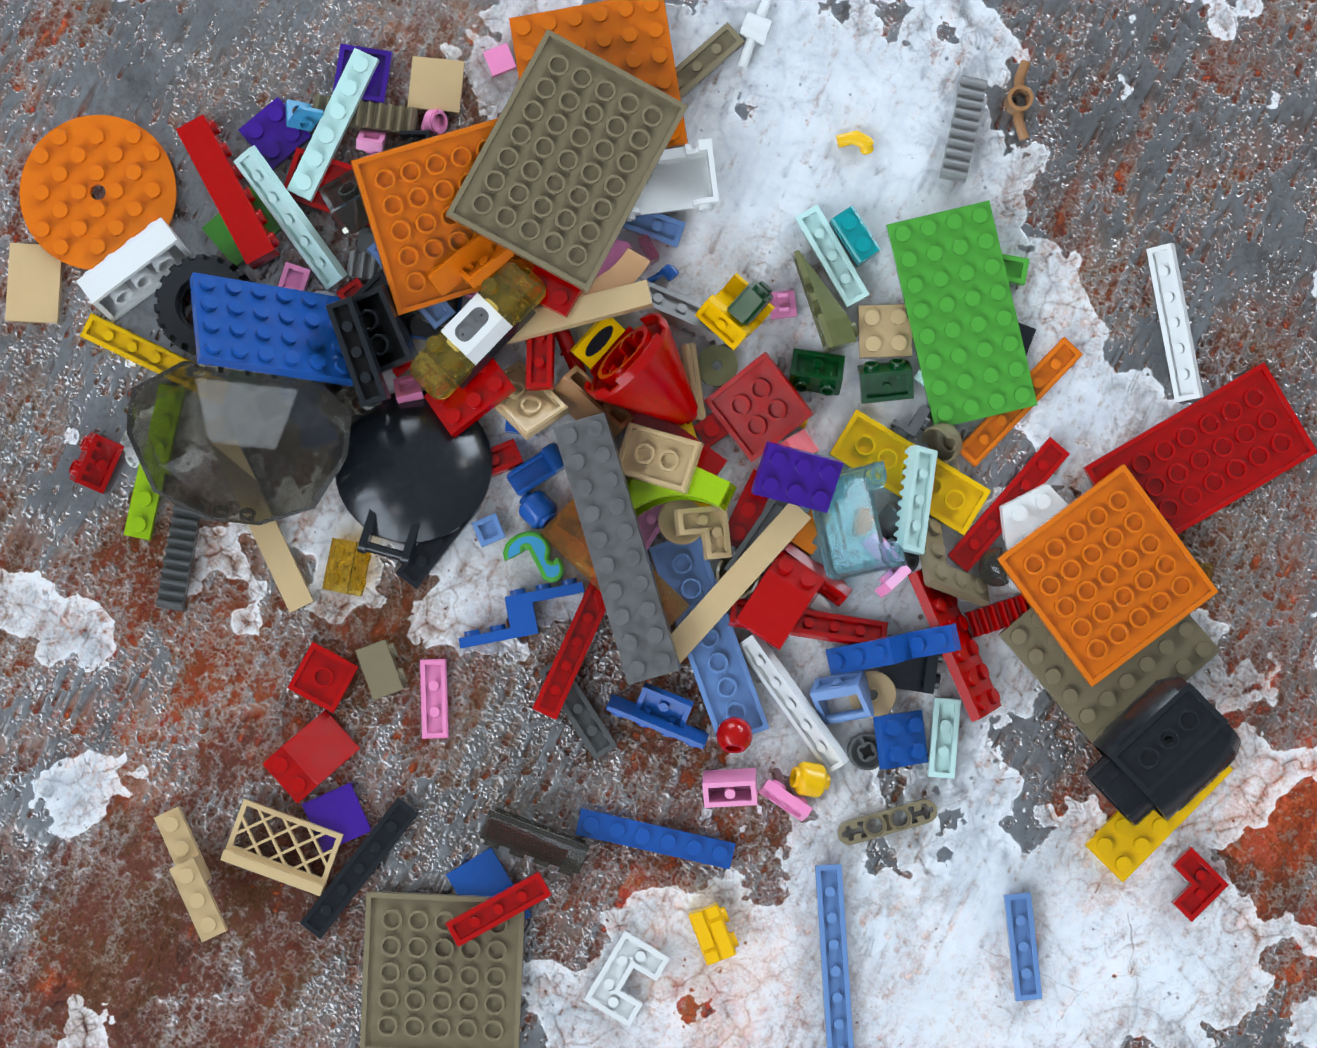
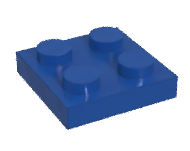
(900, 739)

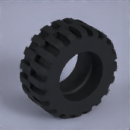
(176, 289)

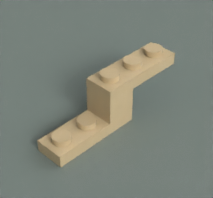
(190, 874)

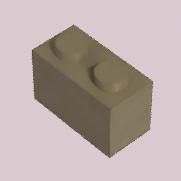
(381, 669)

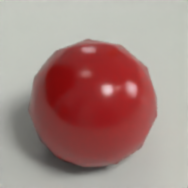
(734, 735)

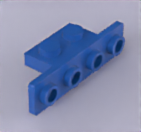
(660, 712)

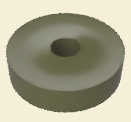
(725, 356)

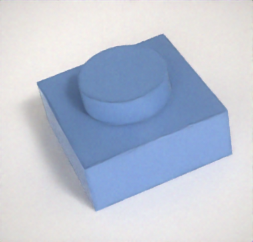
(488, 530)

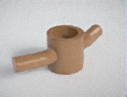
(1026, 93)

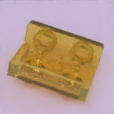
(346, 568)

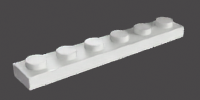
(1174, 322)
(793, 703)

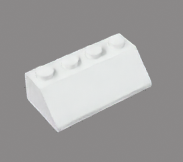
(133, 270)

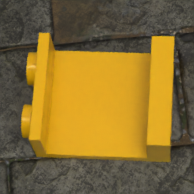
(722, 322)

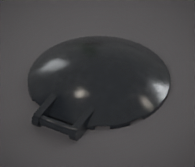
(411, 476)

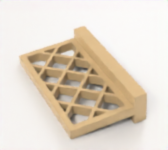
(275, 869)

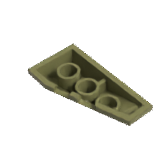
(829, 317)

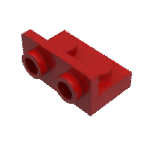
(95, 462)

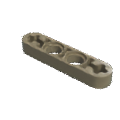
(885, 817)

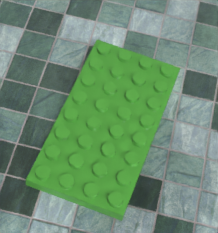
(961, 314)

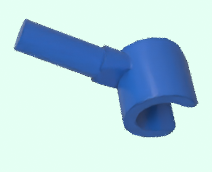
(667, 271)

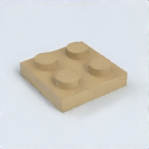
(884, 331)

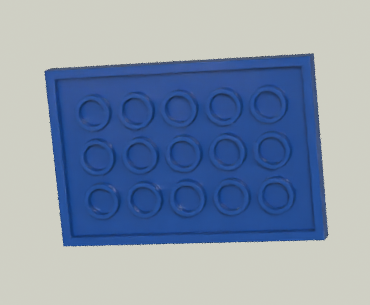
(266, 329)

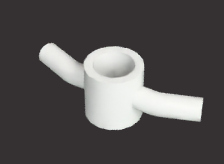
(754, 30)

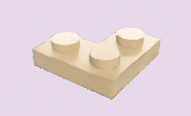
(711, 524)

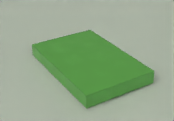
(220, 235)

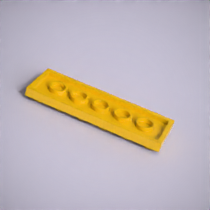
(954, 495)
(1127, 846)

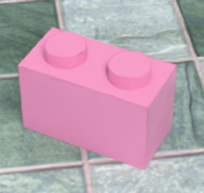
(730, 787)

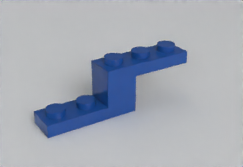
(521, 613)
(893, 649)

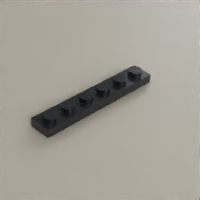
(359, 868)

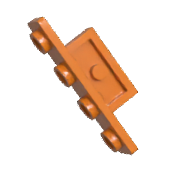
(471, 263)

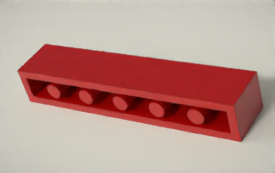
(228, 191)

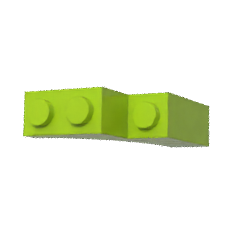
(703, 488)

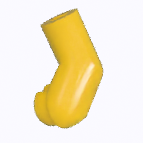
(858, 139)

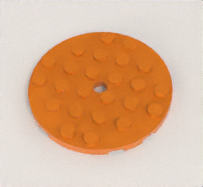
(87, 155)

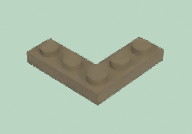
(946, 578)

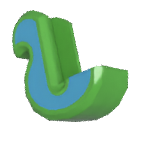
(540, 551)

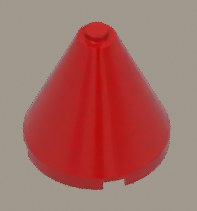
(645, 374)

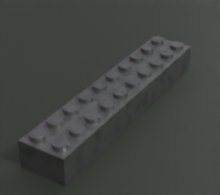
(617, 548)

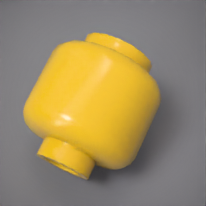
(809, 779)

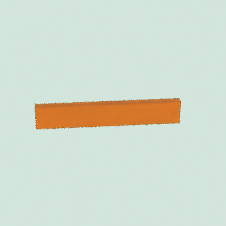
(996, 427)

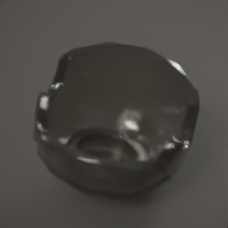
(990, 569)

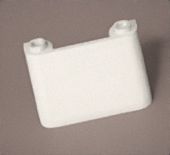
(680, 181)

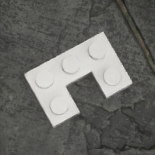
(606, 989)

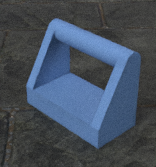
(840, 686)

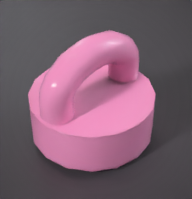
(435, 121)

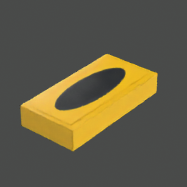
(597, 341)

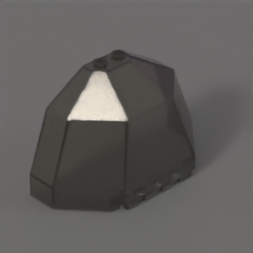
(237, 441)

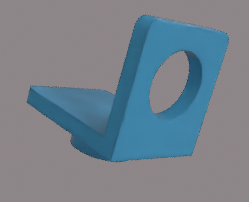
(304, 116)

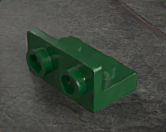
(816, 372)
(886, 381)

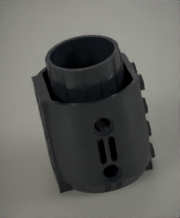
(1162, 751)

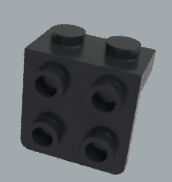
(915, 674)

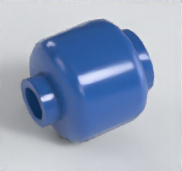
(537, 509)

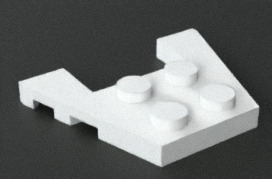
(1027, 513)

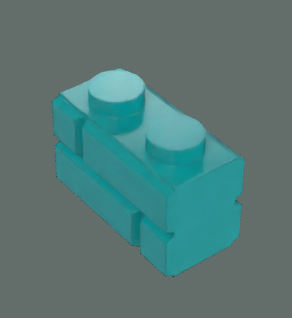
(854, 236)

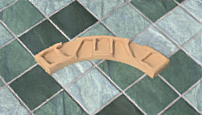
(624, 272)

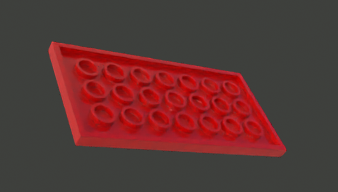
(1213, 449)

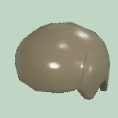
(945, 440)

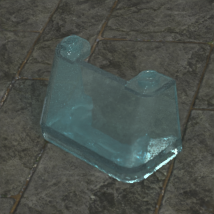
(851, 529)

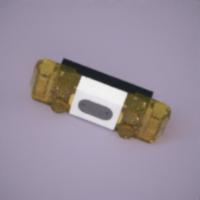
(478, 330)

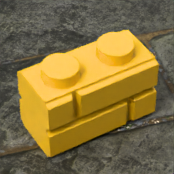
(712, 933)

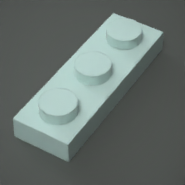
(944, 738)

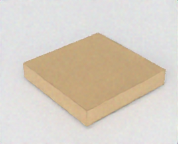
(436, 84)

